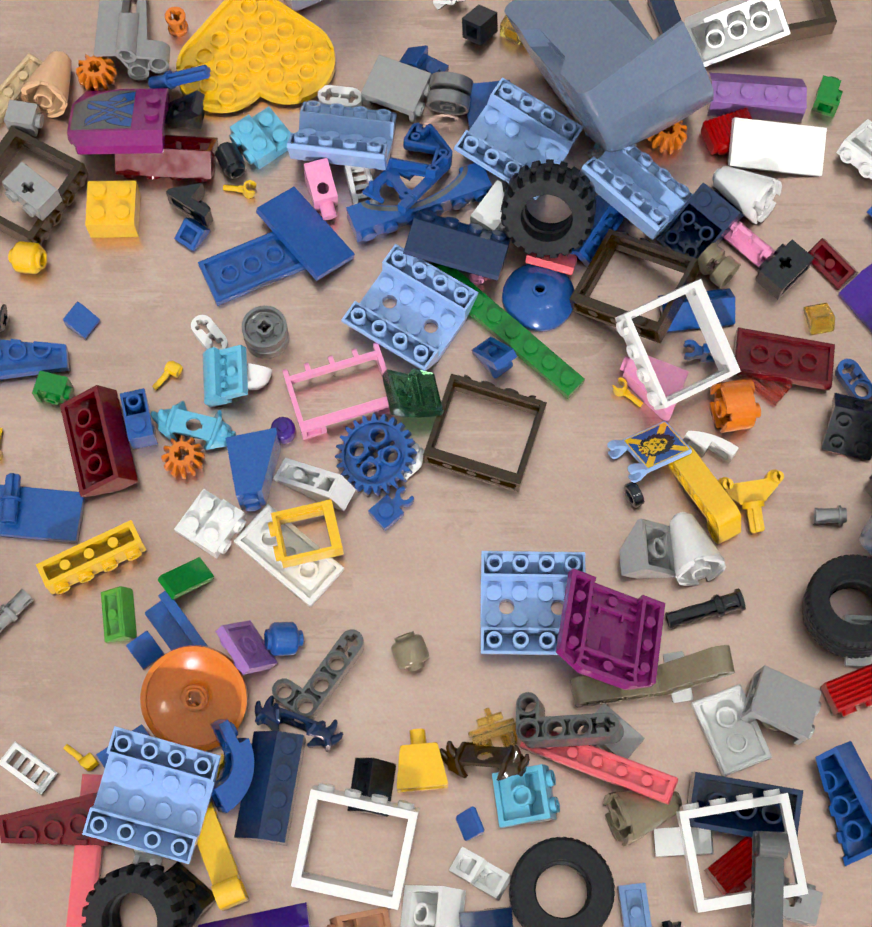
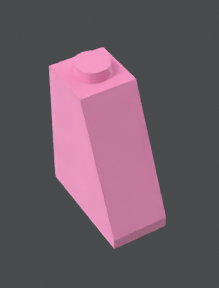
(669, 376)

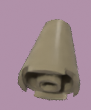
(636, 815)

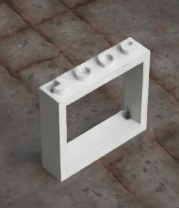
(710, 329)
(718, 806)
(344, 888)

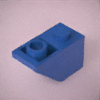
(138, 419)

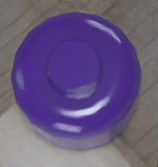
(285, 429)

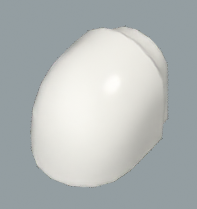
(257, 376)

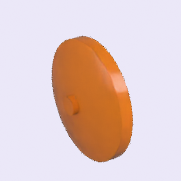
(190, 692)

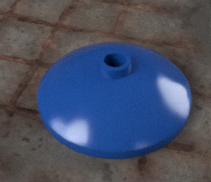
(534, 309)

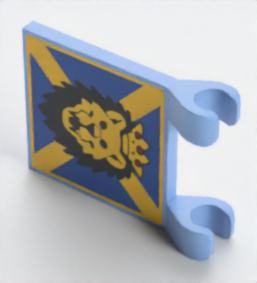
(651, 448)

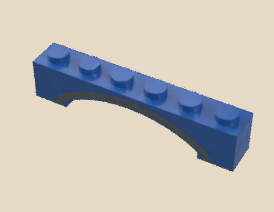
(372, 220)

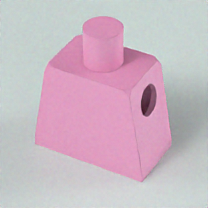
(321, 187)

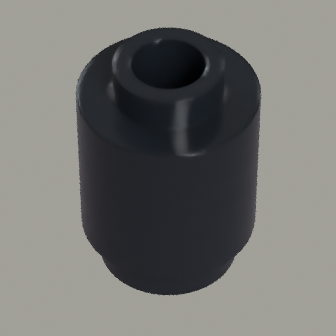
(230, 160)

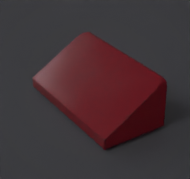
(832, 263)

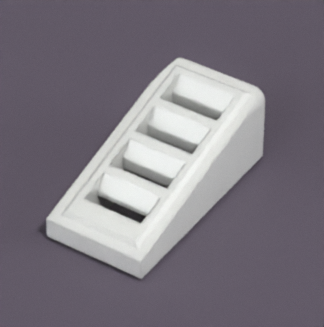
(350, 180)
(22, 776)

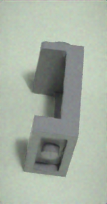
(396, 87)
(782, 703)

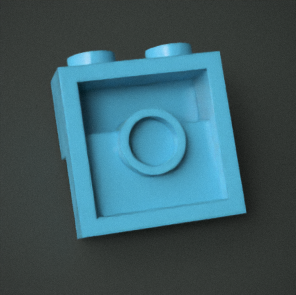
(260, 137)
(526, 797)

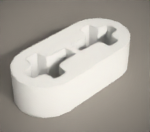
(340, 95)
(214, 332)

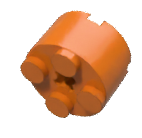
(734, 405)

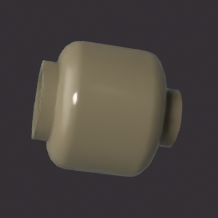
(410, 651)

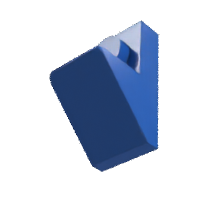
(419, 58)
(495, 356)

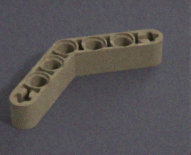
(671, 678)

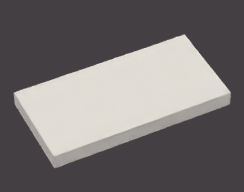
(777, 147)
(304, 580)

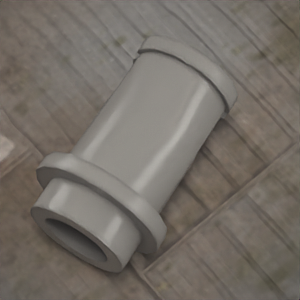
(830, 515)

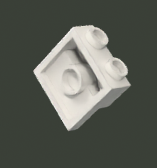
(858, 149)
(211, 523)

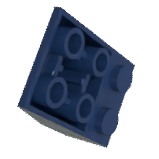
(700, 222)

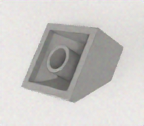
(647, 551)

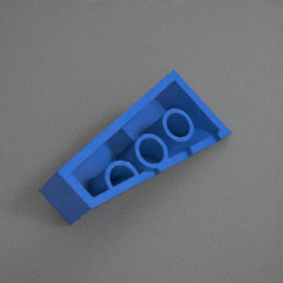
(850, 799)

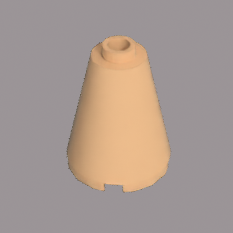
(49, 84)

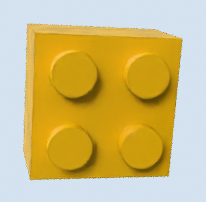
(112, 209)

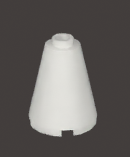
(748, 191)
(693, 551)

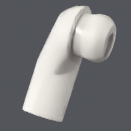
(418, 458)

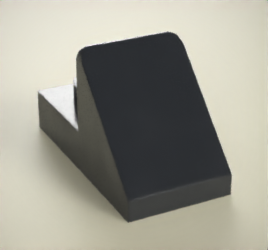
(186, 111)
(189, 201)

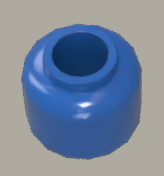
(283, 638)

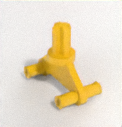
(753, 495)

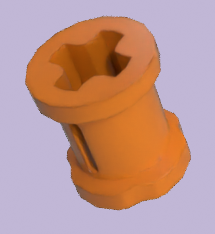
(178, 19)

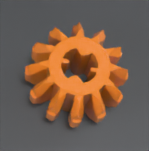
(96, 72)
(673, 140)
(191, 460)

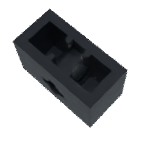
(795, 263)

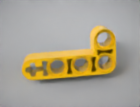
(709, 496)
(220, 863)

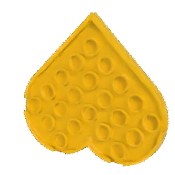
(257, 53)

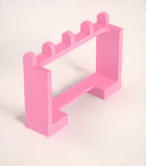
(317, 426)

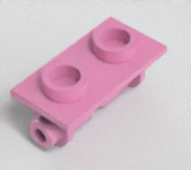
(749, 243)

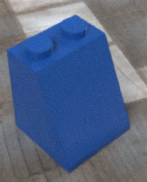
(253, 466)

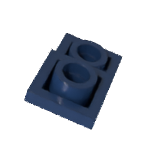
(487, 918)

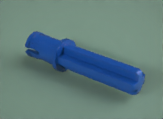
(173, 79)

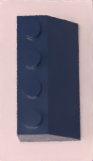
(457, 244)
(270, 800)
(740, 822)

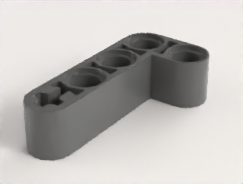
(323, 672)
(569, 723)
(767, 877)

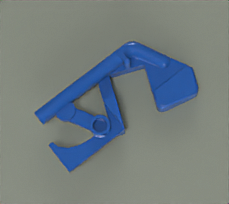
(417, 139)

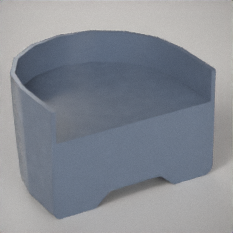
(611, 68)

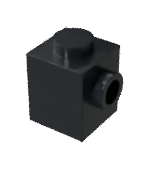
(479, 24)

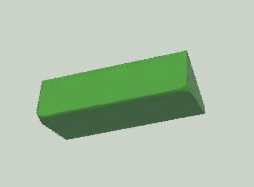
(118, 614)

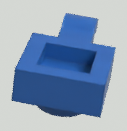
(699, 352)

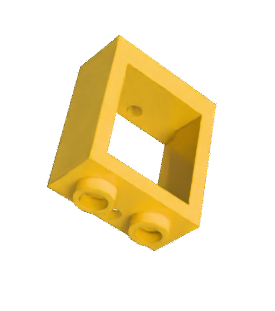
(300, 513)

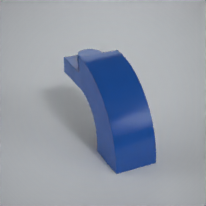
(237, 769)

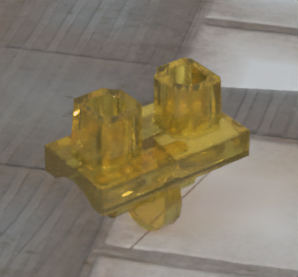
(505, 729)

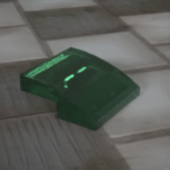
(412, 393)

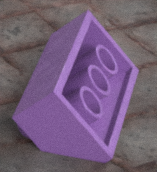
(762, 95)

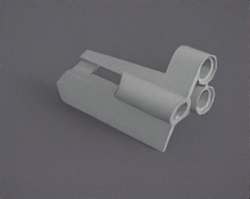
(125, 37)

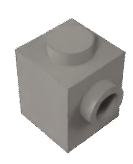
(24, 117)

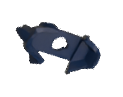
(274, 715)

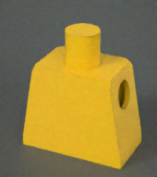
(420, 765)

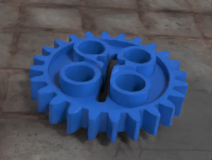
(364, 436)

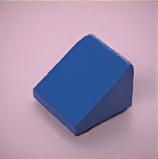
(191, 233)
(81, 320)
(145, 649)
(470, 824)

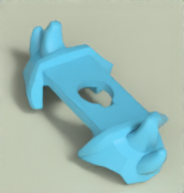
(175, 420)

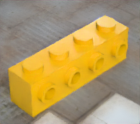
(91, 557)

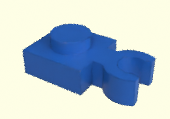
(388, 510)

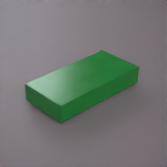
(185, 578)

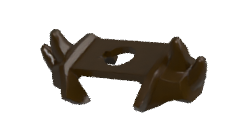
(507, 759)

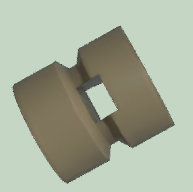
(723, 271)

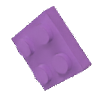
(245, 647)

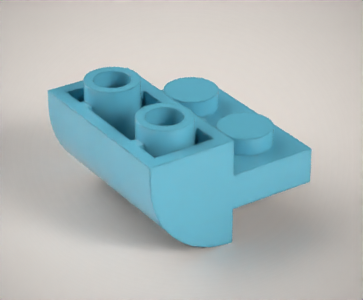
(224, 375)

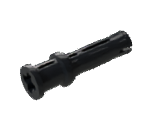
(716, 606)

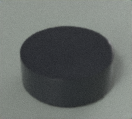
(634, 494)

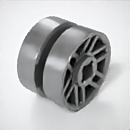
(449, 93)
(265, 332)

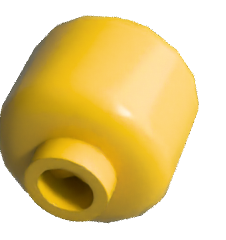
(27, 257)

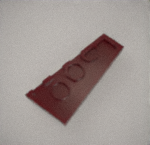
(50, 823)

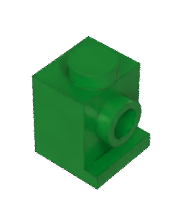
(827, 96)
(52, 388)

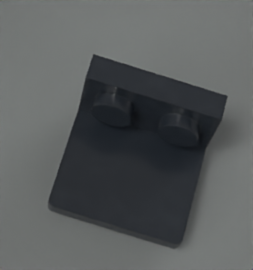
(850, 427)

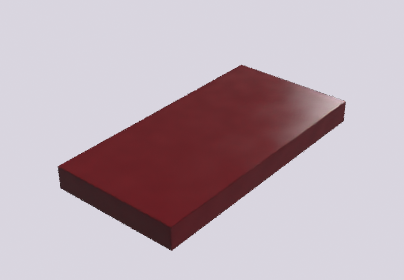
(784, 358)

